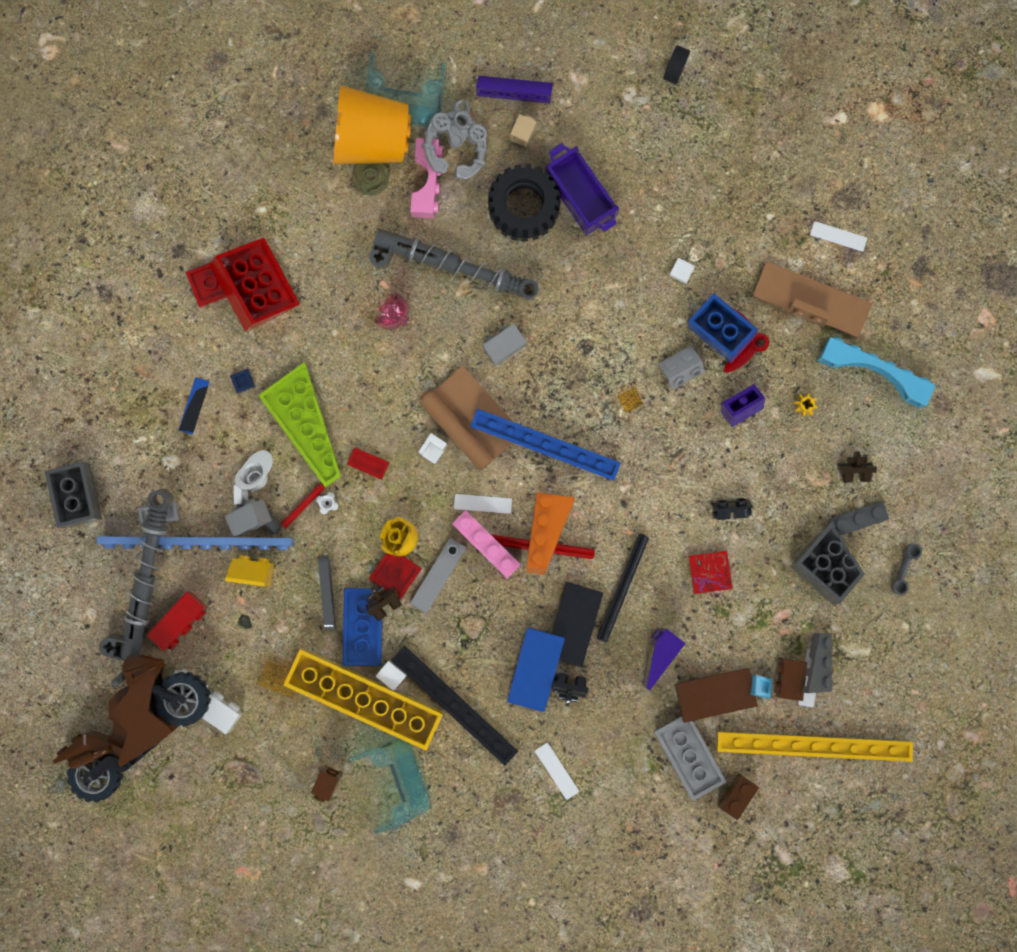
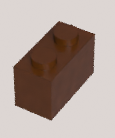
(790, 679)
(326, 784)
(738, 796)

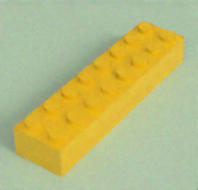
(363, 698)

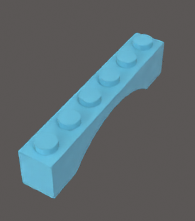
(911, 388)

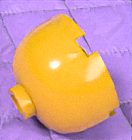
(399, 537)

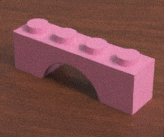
(424, 201)
(486, 544)

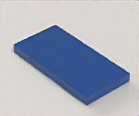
(360, 631)
(536, 669)

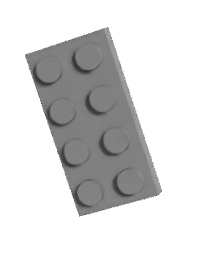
(690, 757)

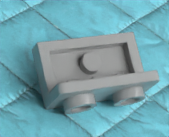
(681, 367)

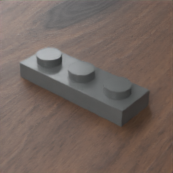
(860, 518)

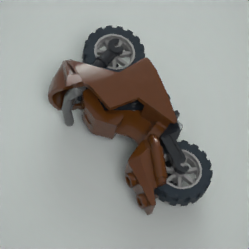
(141, 719)

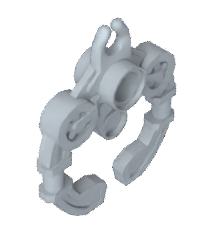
(456, 133)

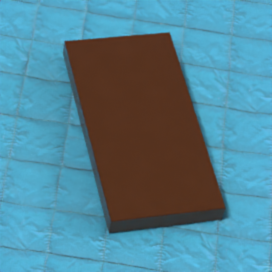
(715, 695)

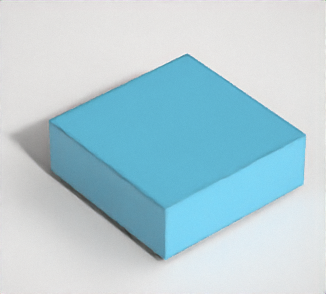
(761, 686)

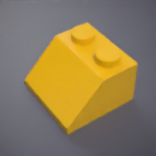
(250, 572)

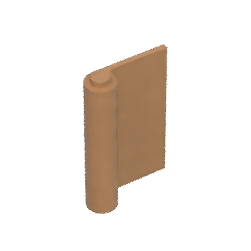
(454, 408)

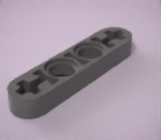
(327, 592)

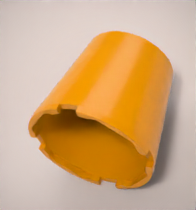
(370, 128)

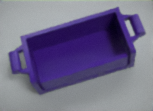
(581, 190)

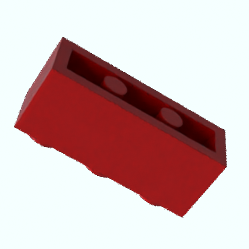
(178, 621)

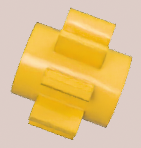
(809, 402)

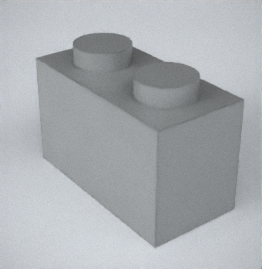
(504, 344)
(247, 518)

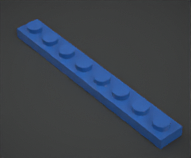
(545, 444)

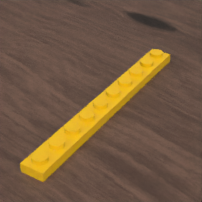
(814, 746)

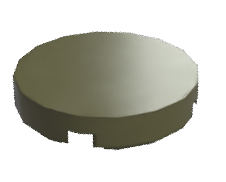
(370, 178)

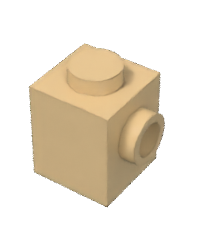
(523, 130)

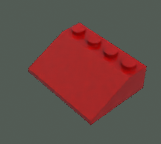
(253, 283)

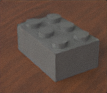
(73, 495)

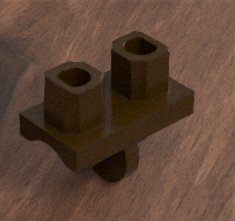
(853, 466)
(380, 599)

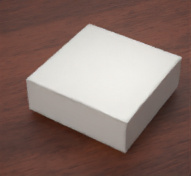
(682, 270)

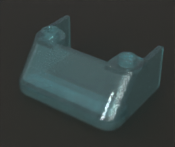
(421, 105)
(407, 776)

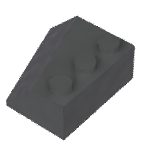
(829, 565)

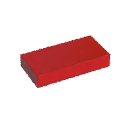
(368, 463)

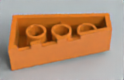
(547, 525)

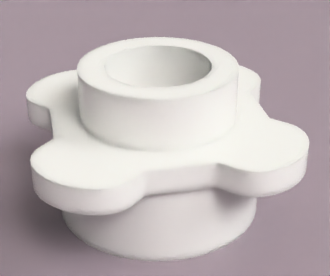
(322, 503)

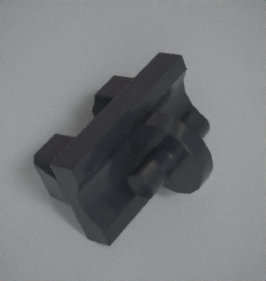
(566, 690)

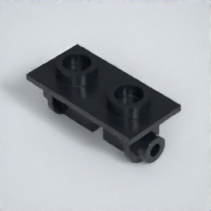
(740, 507)

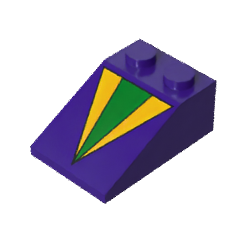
(661, 653)

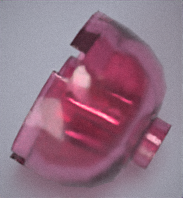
(393, 312)

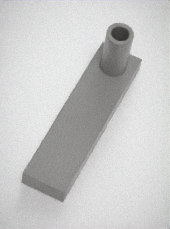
(438, 575)

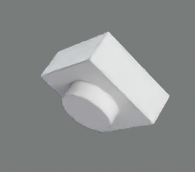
(240, 496)

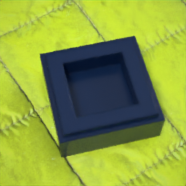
(242, 381)

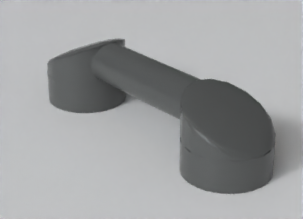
(899, 585)

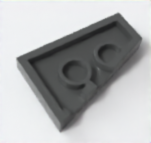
(821, 665)

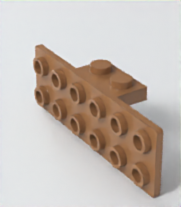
(812, 299)

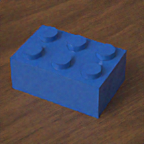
(722, 328)

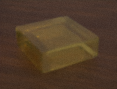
(630, 400)

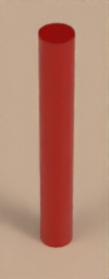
(303, 505)

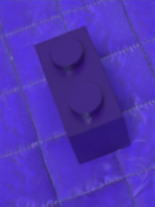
(743, 405)

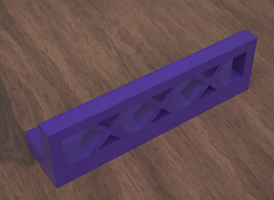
(514, 89)

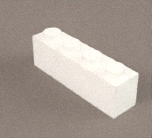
(220, 712)

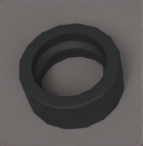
(676, 64)

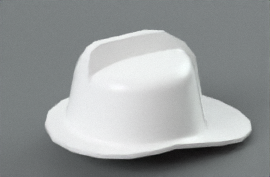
(254, 472)

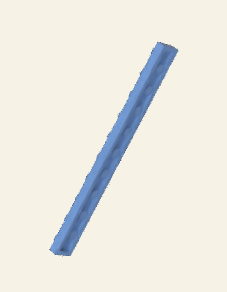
(204, 542)

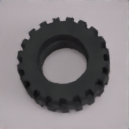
(524, 179)

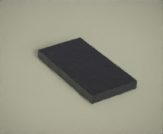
(576, 621)

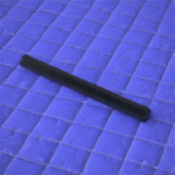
(622, 587)

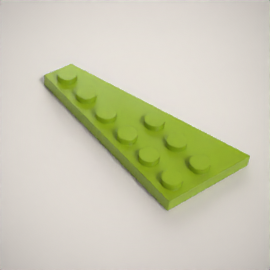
(299, 415)

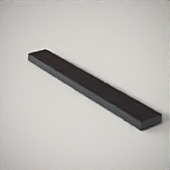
(455, 705)

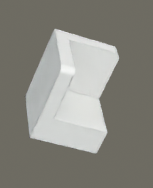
(433, 448)
(391, 675)

